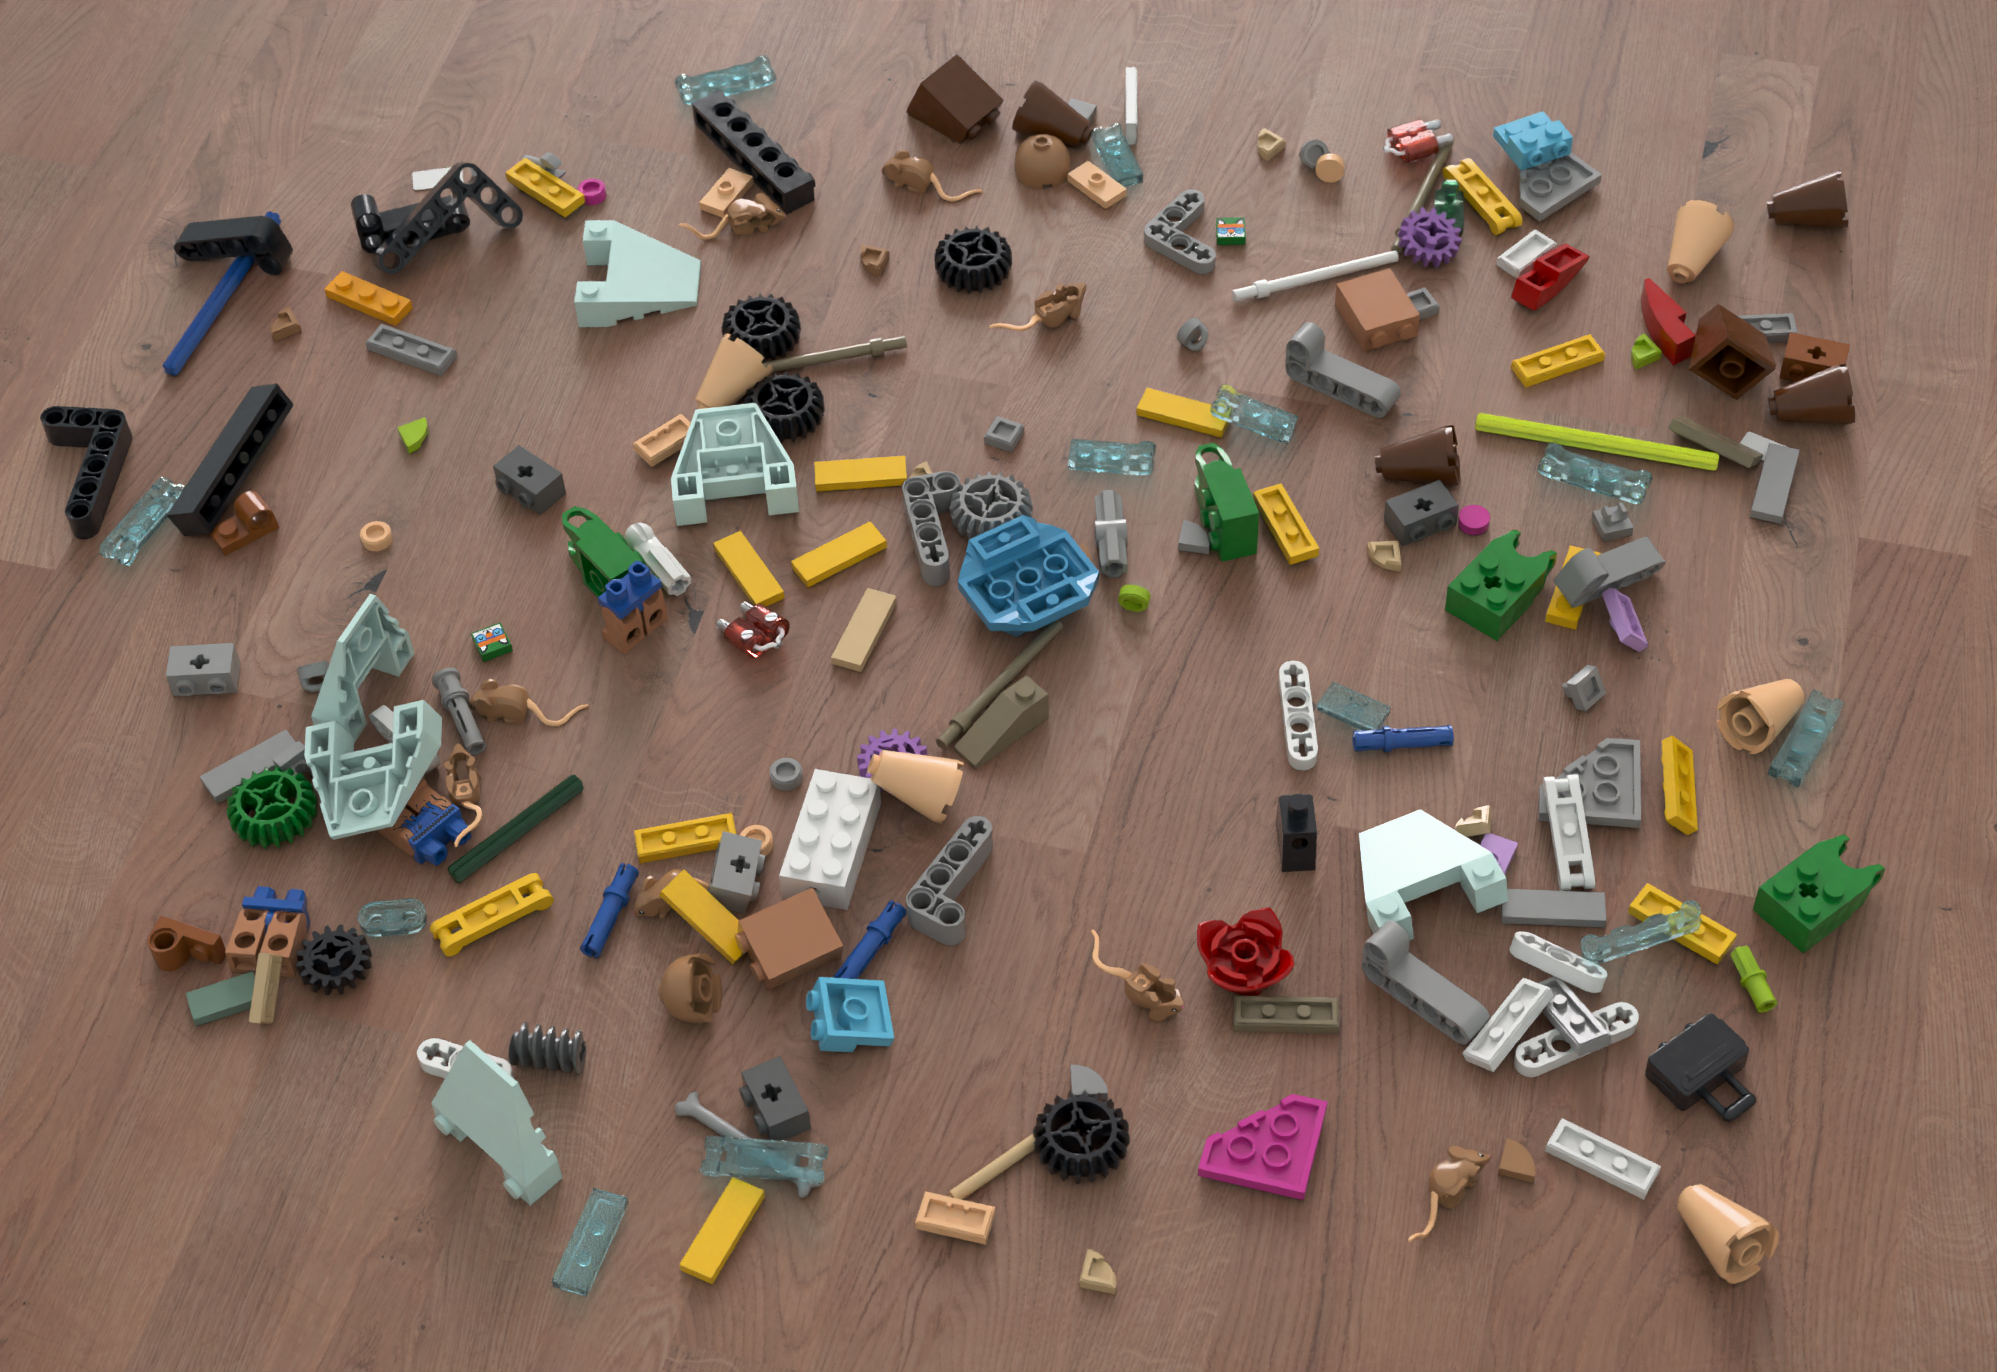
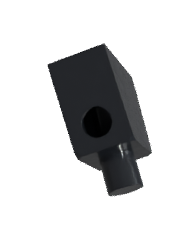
(1296, 820)

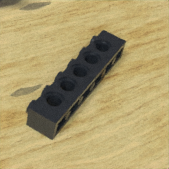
(754, 151)

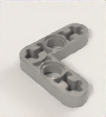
(1163, 234)

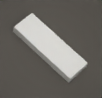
(1131, 105)
(1508, 1024)
(1603, 1158)

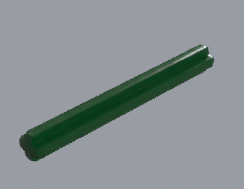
(515, 828)

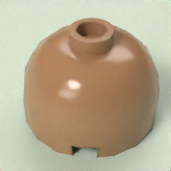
(1042, 161)
(691, 989)

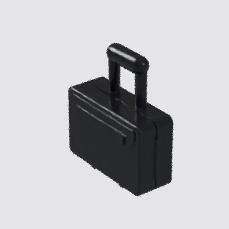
(1698, 1064)

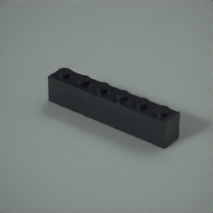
(230, 460)

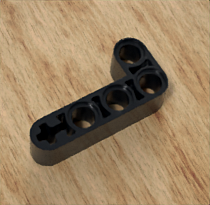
(376, 226)
(236, 238)

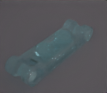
(728, 80)
(1594, 474)
(141, 521)
(1806, 739)
(1653, 931)
(764, 1159)

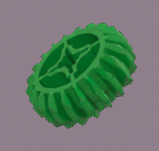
(274, 817)

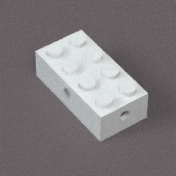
(831, 837)

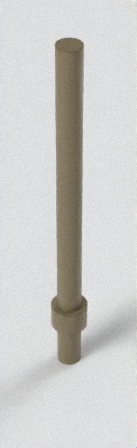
(1425, 188)
(875, 347)
(963, 720)

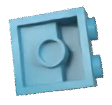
(1534, 140)
(849, 1014)

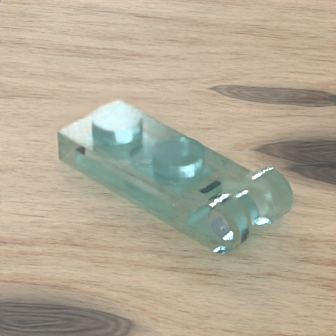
(1117, 155)
(1253, 414)
(1112, 456)

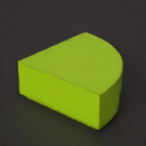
(1644, 352)
(413, 434)

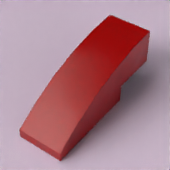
(1548, 276)
(1666, 323)

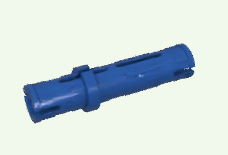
(1413, 737)
(614, 900)
(877, 934)

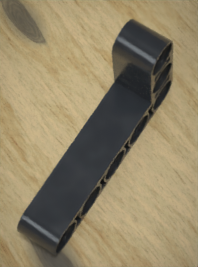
(442, 212)
(107, 444)

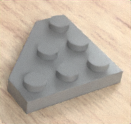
(1554, 185)
(1607, 784)

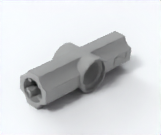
(1111, 534)

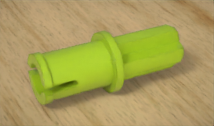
(1753, 979)

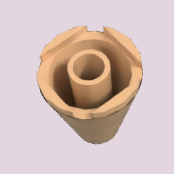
(1697, 238)
(731, 374)
(1758, 714)
(918, 780)
(1727, 1232)

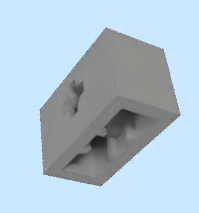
(203, 669)
(734, 871)

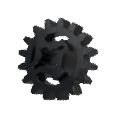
(334, 959)

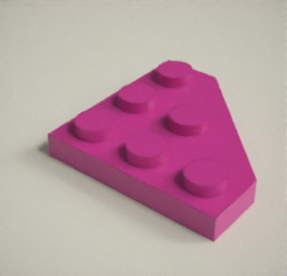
(1268, 1148)

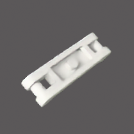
(1569, 832)

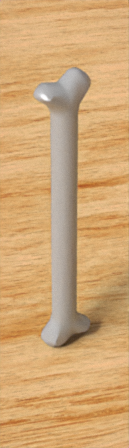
(692, 1108)

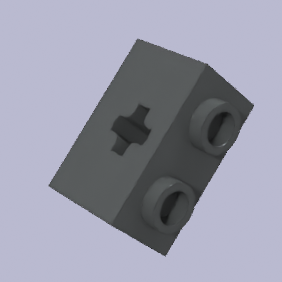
(529, 480)
(1421, 513)
(775, 1100)

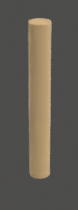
(993, 1169)

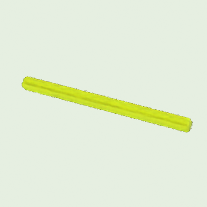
(1597, 441)

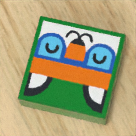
(1230, 231)
(491, 642)

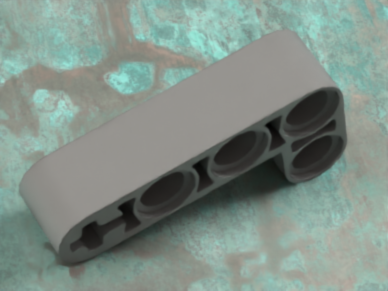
(1336, 376)
(923, 500)
(1589, 575)
(954, 869)
(1419, 987)

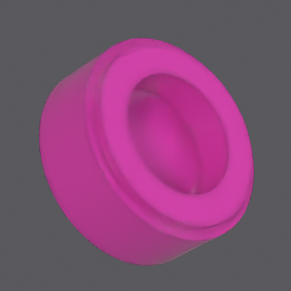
(593, 190)
(1474, 520)

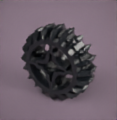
(973, 259)
(760, 321)
(788, 404)
(1065, 1148)

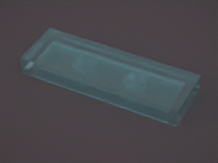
(590, 1242)

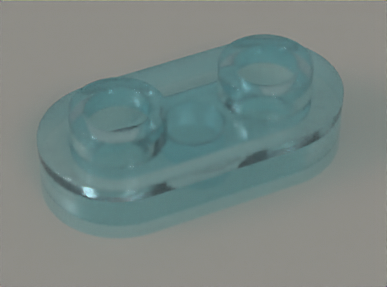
(393, 917)

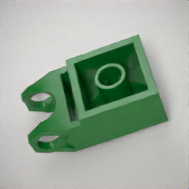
(1225, 505)
(599, 551)
(1498, 586)
(1815, 893)

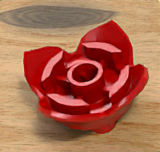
(1255, 937)

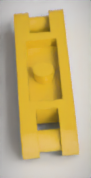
(1484, 196)
(491, 913)

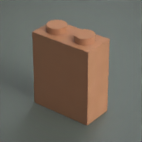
(1377, 309)
(788, 939)

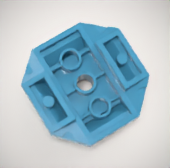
(1025, 576)

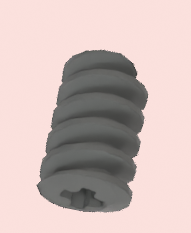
(547, 1049)

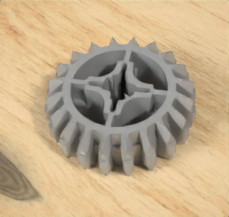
(988, 503)

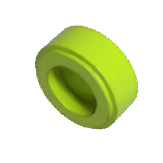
(1134, 598)

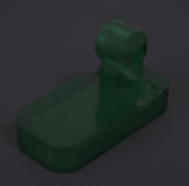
(1450, 200)

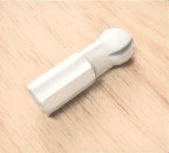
(658, 558)

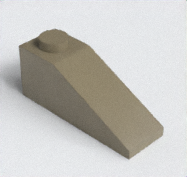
(1004, 722)

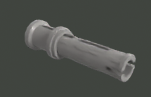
(456, 701)

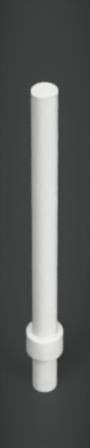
(1263, 288)

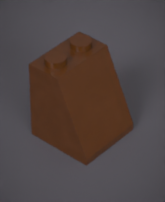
(955, 101)
(1730, 352)

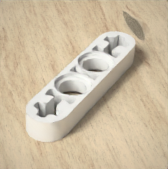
(1301, 714)
(1553, 1059)

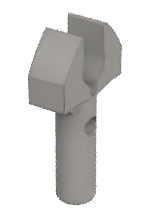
(549, 163)

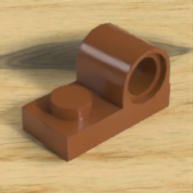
(250, 523)
(174, 941)

